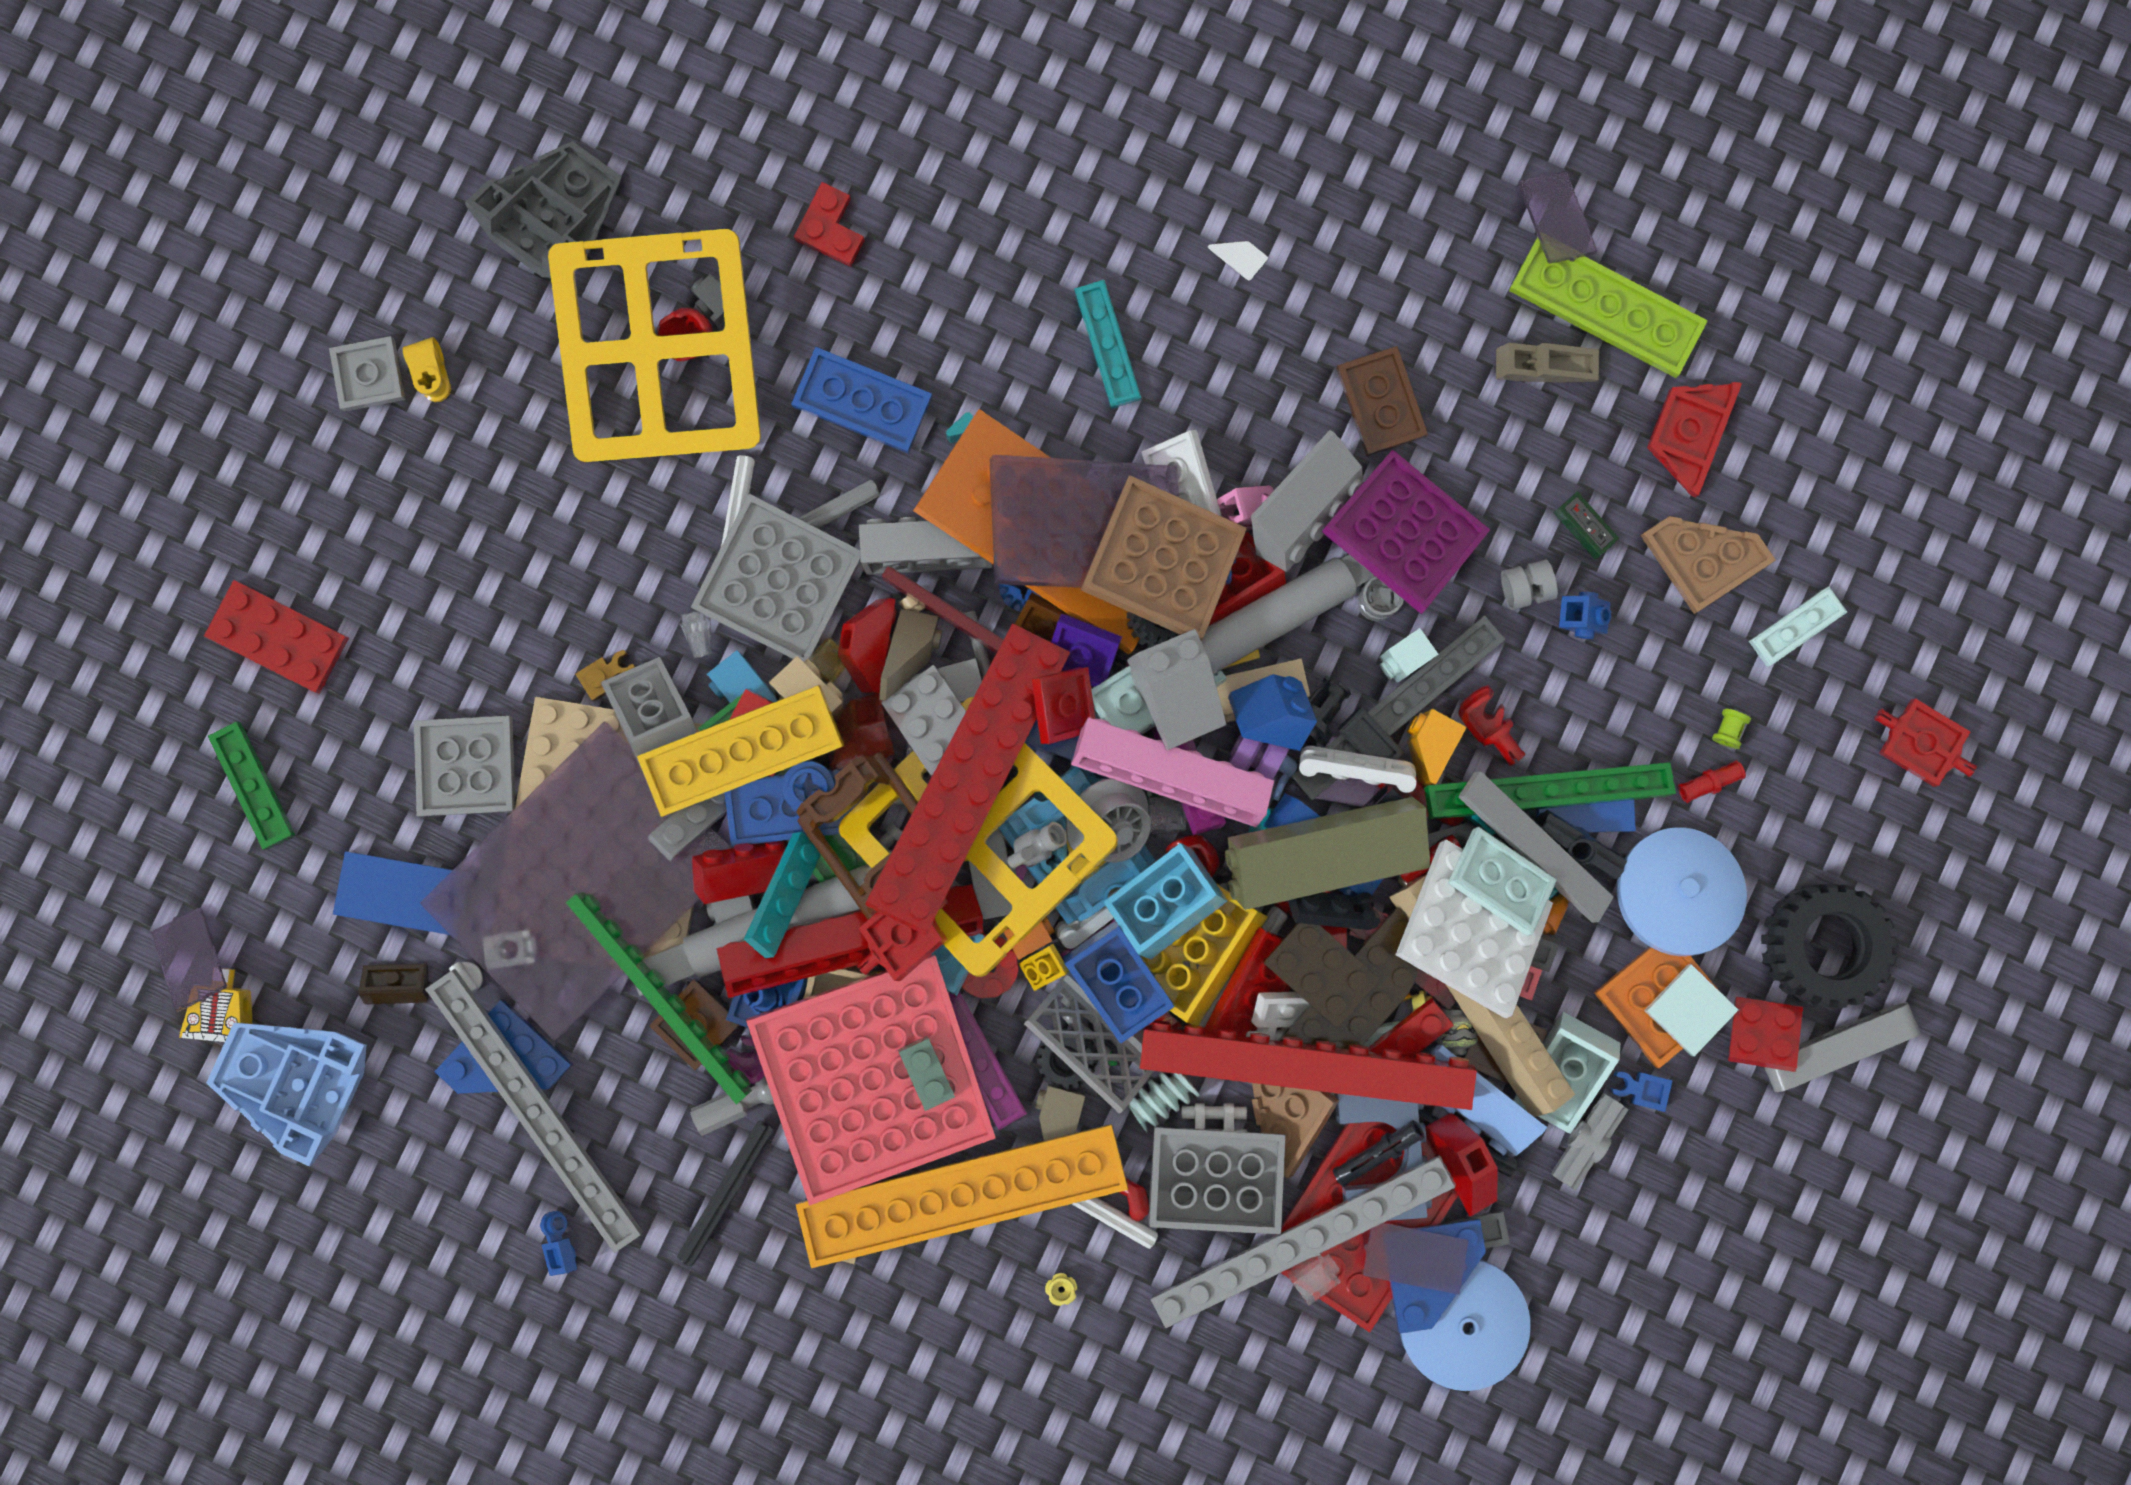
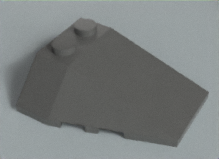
(546, 204)

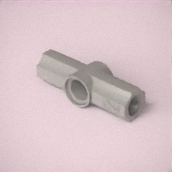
(1589, 1141)

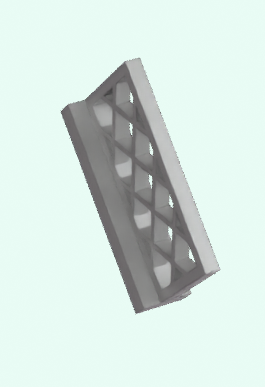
(1082, 1007)

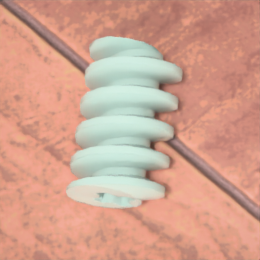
(1161, 1097)

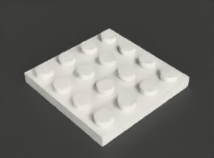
(1466, 942)

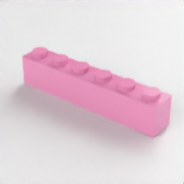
(1172, 772)

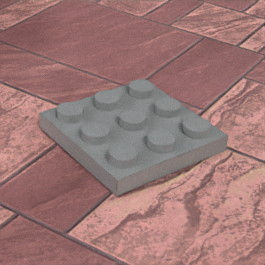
(464, 766)

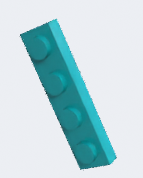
(782, 895)

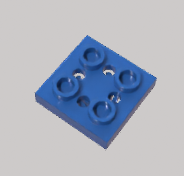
(764, 1000)

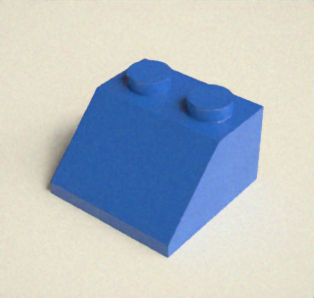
(1274, 711)

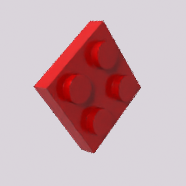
(1063, 704)
(1765, 1034)

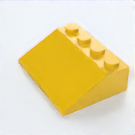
(1213, 944)

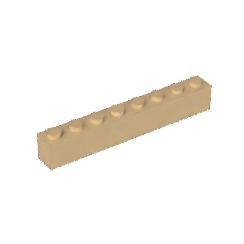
(1508, 1039)

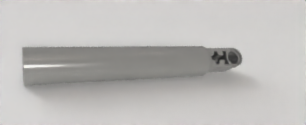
(1281, 611)
(699, 951)

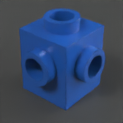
(1585, 615)

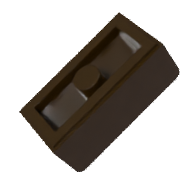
(394, 984)

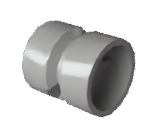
(1533, 583)
(1378, 601)

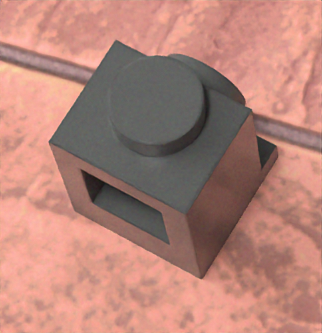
(710, 299)

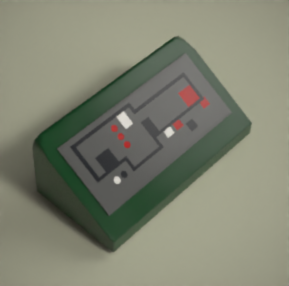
(1586, 525)

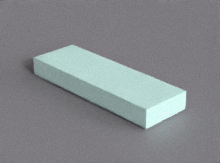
(1798, 626)

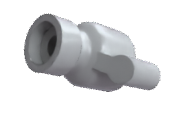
(1037, 845)

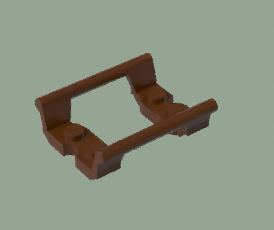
(829, 806)

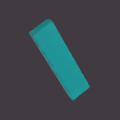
(1107, 344)

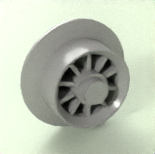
(1123, 810)

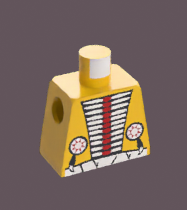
(218, 1013)

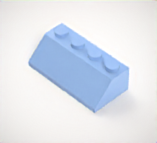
(1495, 1113)

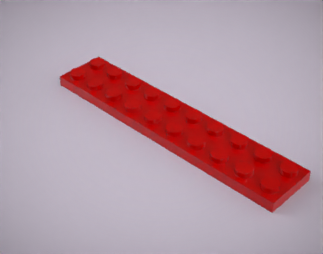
(965, 782)

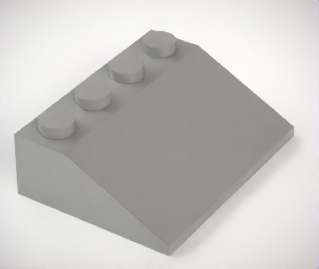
(1217, 1180)

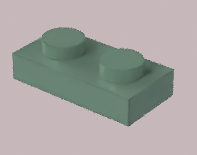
(926, 1073)

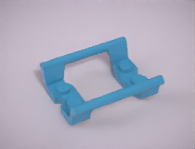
(1097, 885)

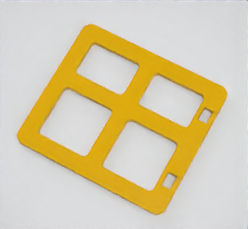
(647, 349)
(1028, 904)

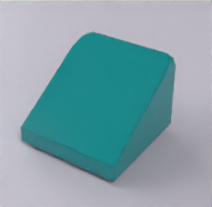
(957, 429)

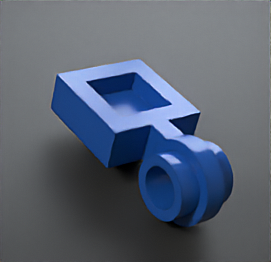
(557, 1251)

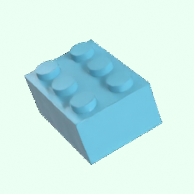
(1165, 901)

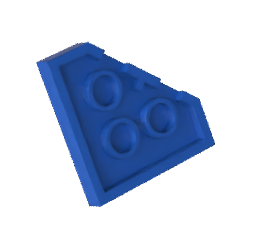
(537, 1054)
(1422, 1307)

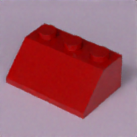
(1251, 580)

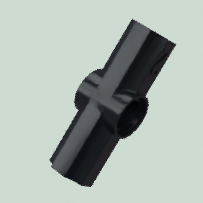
(1592, 855)

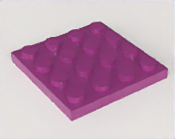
(1406, 531)

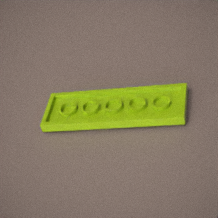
(1611, 308)

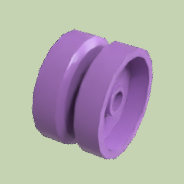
(1261, 756)

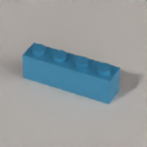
(736, 675)

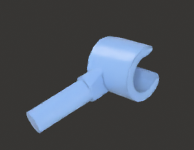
(1288, 768)

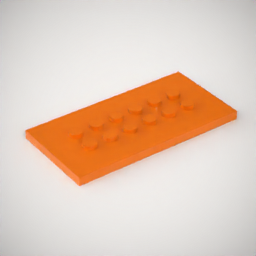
(961, 507)

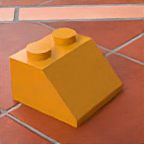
(1432, 744)

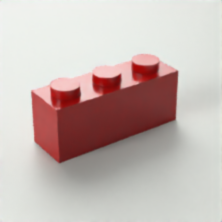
(735, 871)

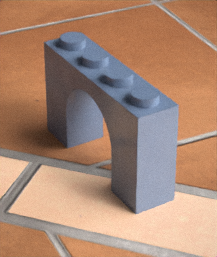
(1395, 1113)

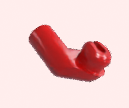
(1137, 1200)

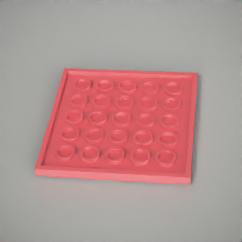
(847, 1091)

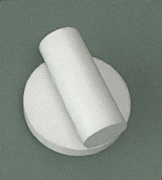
(470, 974)

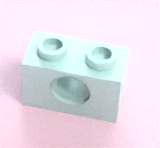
(1407, 656)

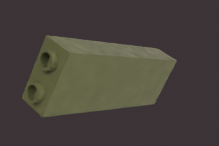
(1328, 853)

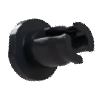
(1326, 703)

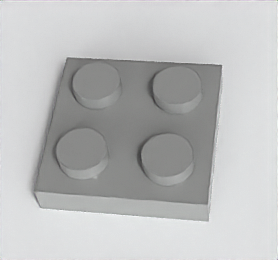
(367, 374)

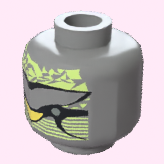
(1459, 1036)

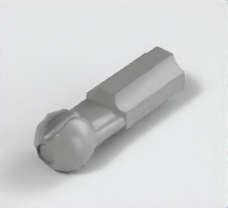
(724, 1111)

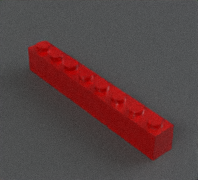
(823, 947)

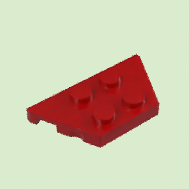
(1691, 431)

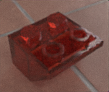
(863, 730)

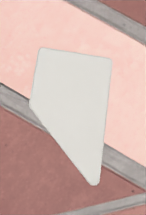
(1241, 257)

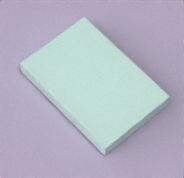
(1502, 881)

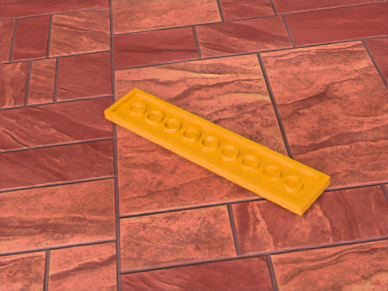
(963, 1196)

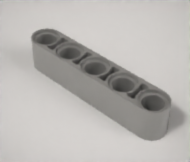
(1848, 1045)

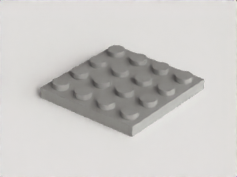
(776, 579)

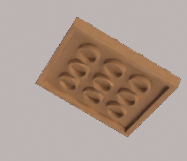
(1163, 558)

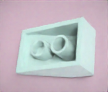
(1585, 1062)

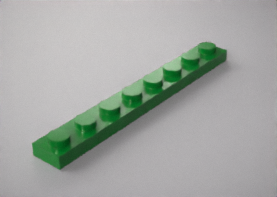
(1561, 789)
(651, 986)

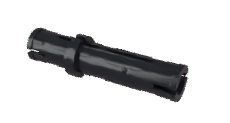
(1408, 1134)

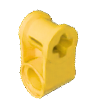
(426, 365)

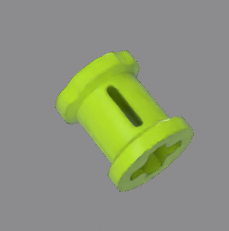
(1731, 728)

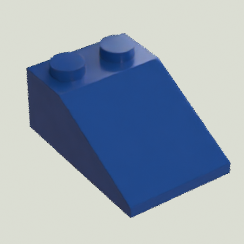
(1118, 982)

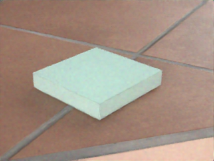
(1691, 1010)

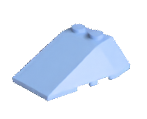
(290, 1083)

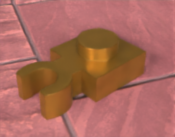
(600, 670)

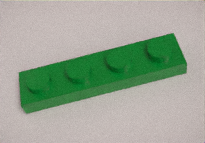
(251, 785)

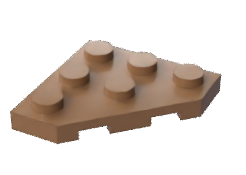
(1705, 558)
(1296, 1114)

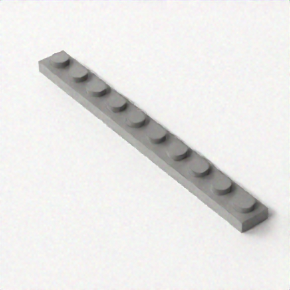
(534, 1110)
(1303, 1241)

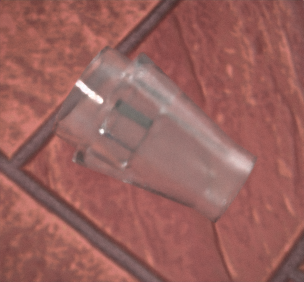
(697, 633)

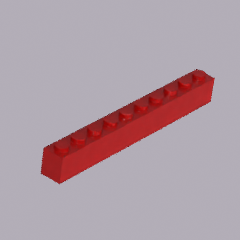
(1308, 1066)

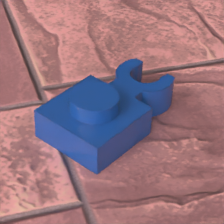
(1646, 1090)

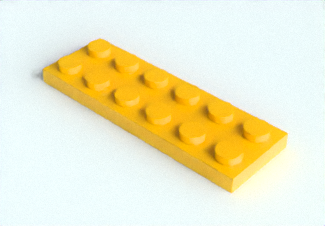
(740, 750)

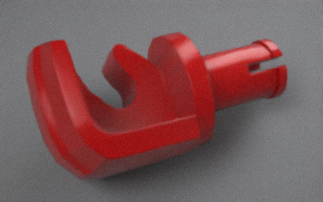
(1489, 728)

